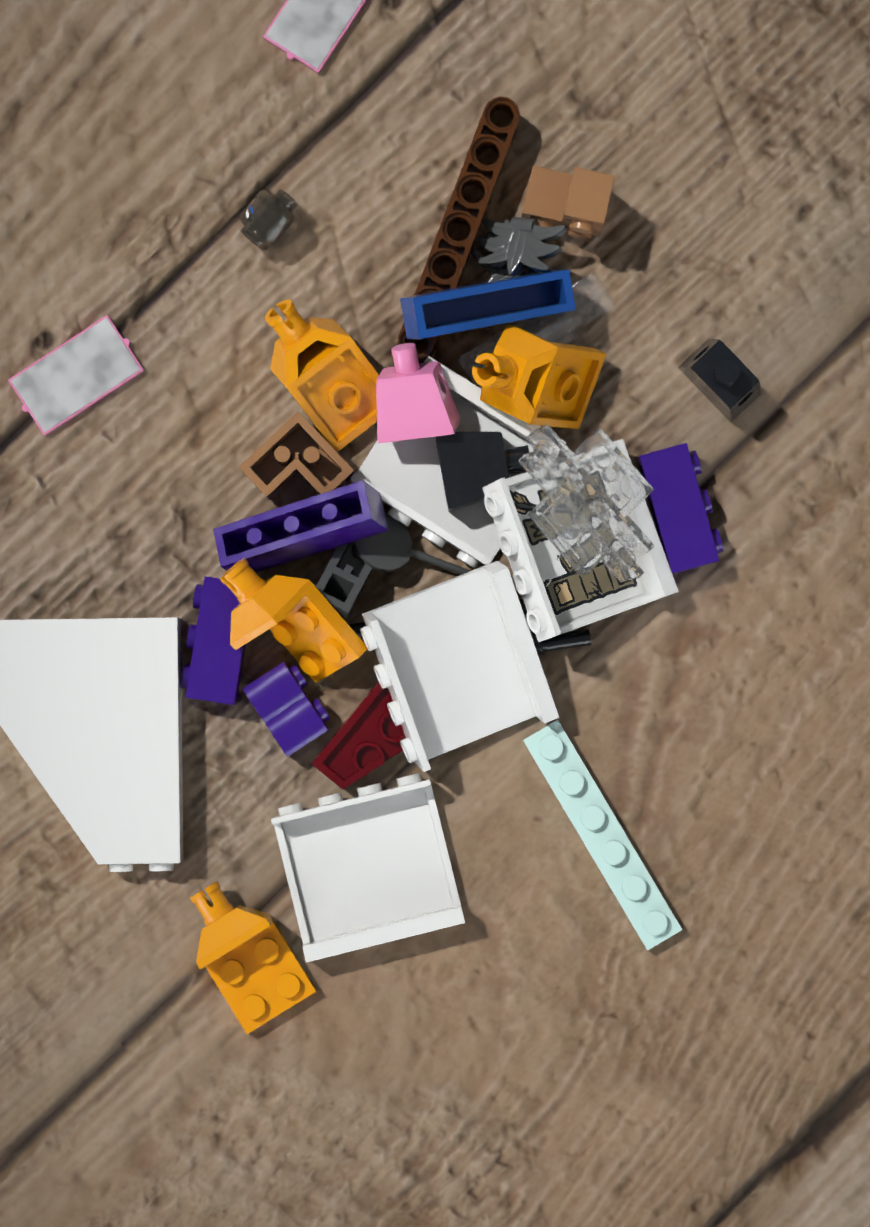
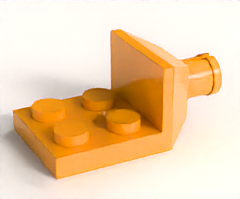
(324, 374)
(538, 378)
(296, 617)
(248, 960)

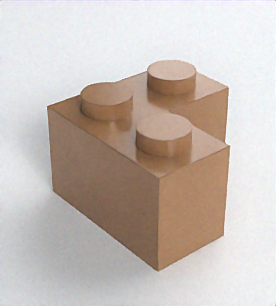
(569, 200)
(296, 450)

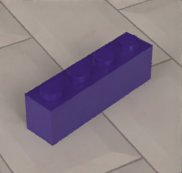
(302, 528)

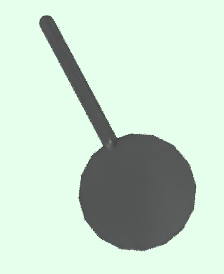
(393, 548)

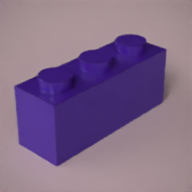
(680, 508)
(214, 663)

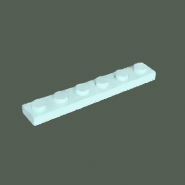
(602, 834)

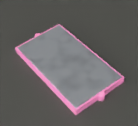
(312, 29)
(76, 375)

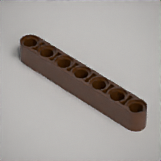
(461, 211)

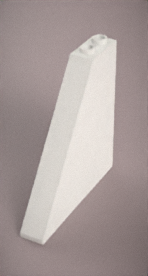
(102, 729)

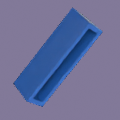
(487, 304)

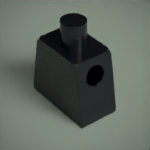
(721, 378)
(473, 462)

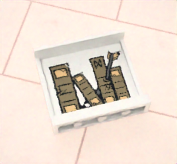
(551, 589)

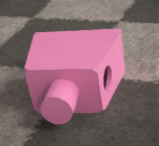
(413, 399)

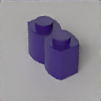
(287, 708)

